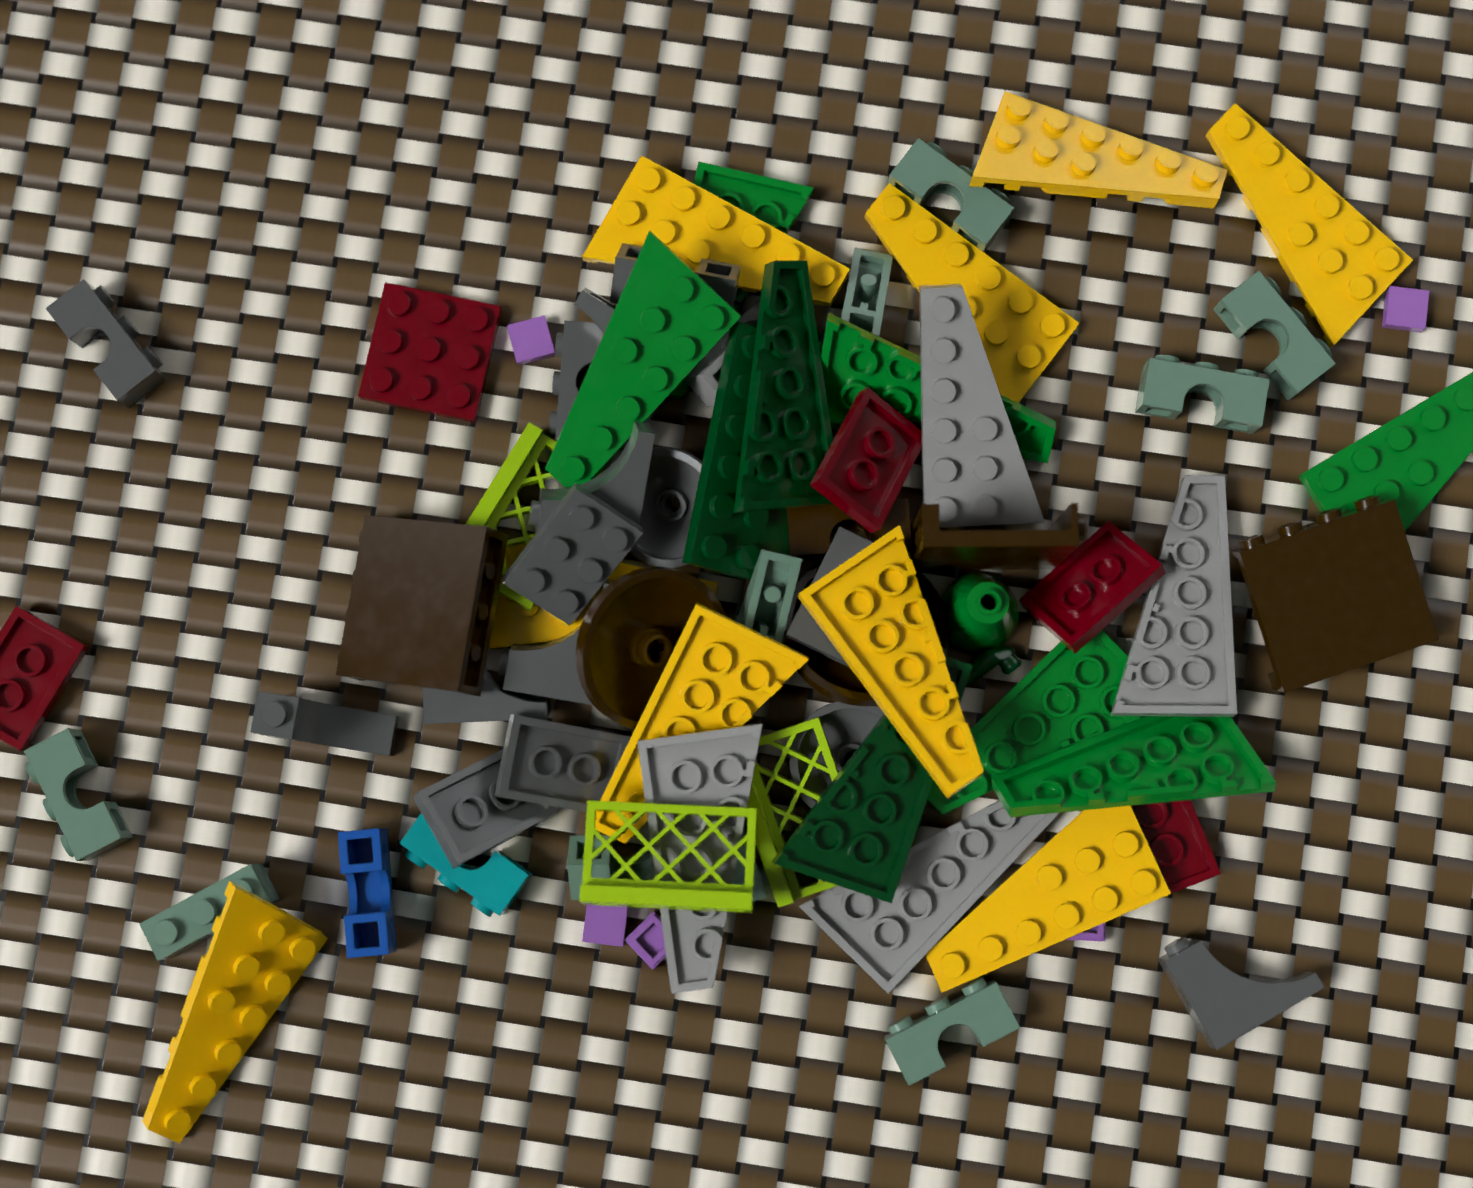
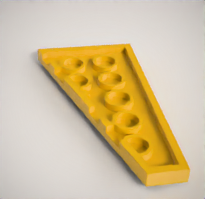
(1314, 232)
(1013, 320)

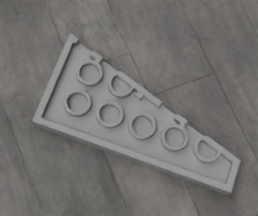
(966, 435)
(1185, 631)
(697, 771)
(934, 891)

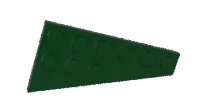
(787, 398)
(716, 534)
(868, 813)

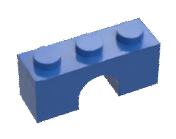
(371, 907)

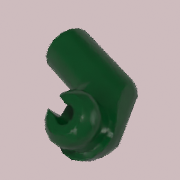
(990, 658)

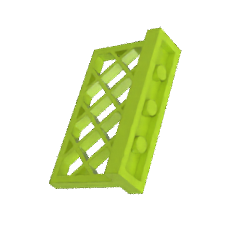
(505, 488)
(768, 832)
(668, 894)

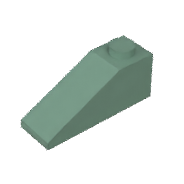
(867, 289)
(770, 594)

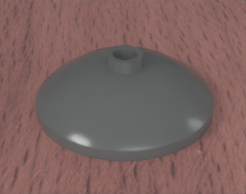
(664, 526)
(845, 731)

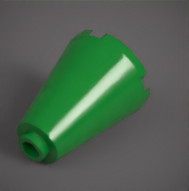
(970, 624)

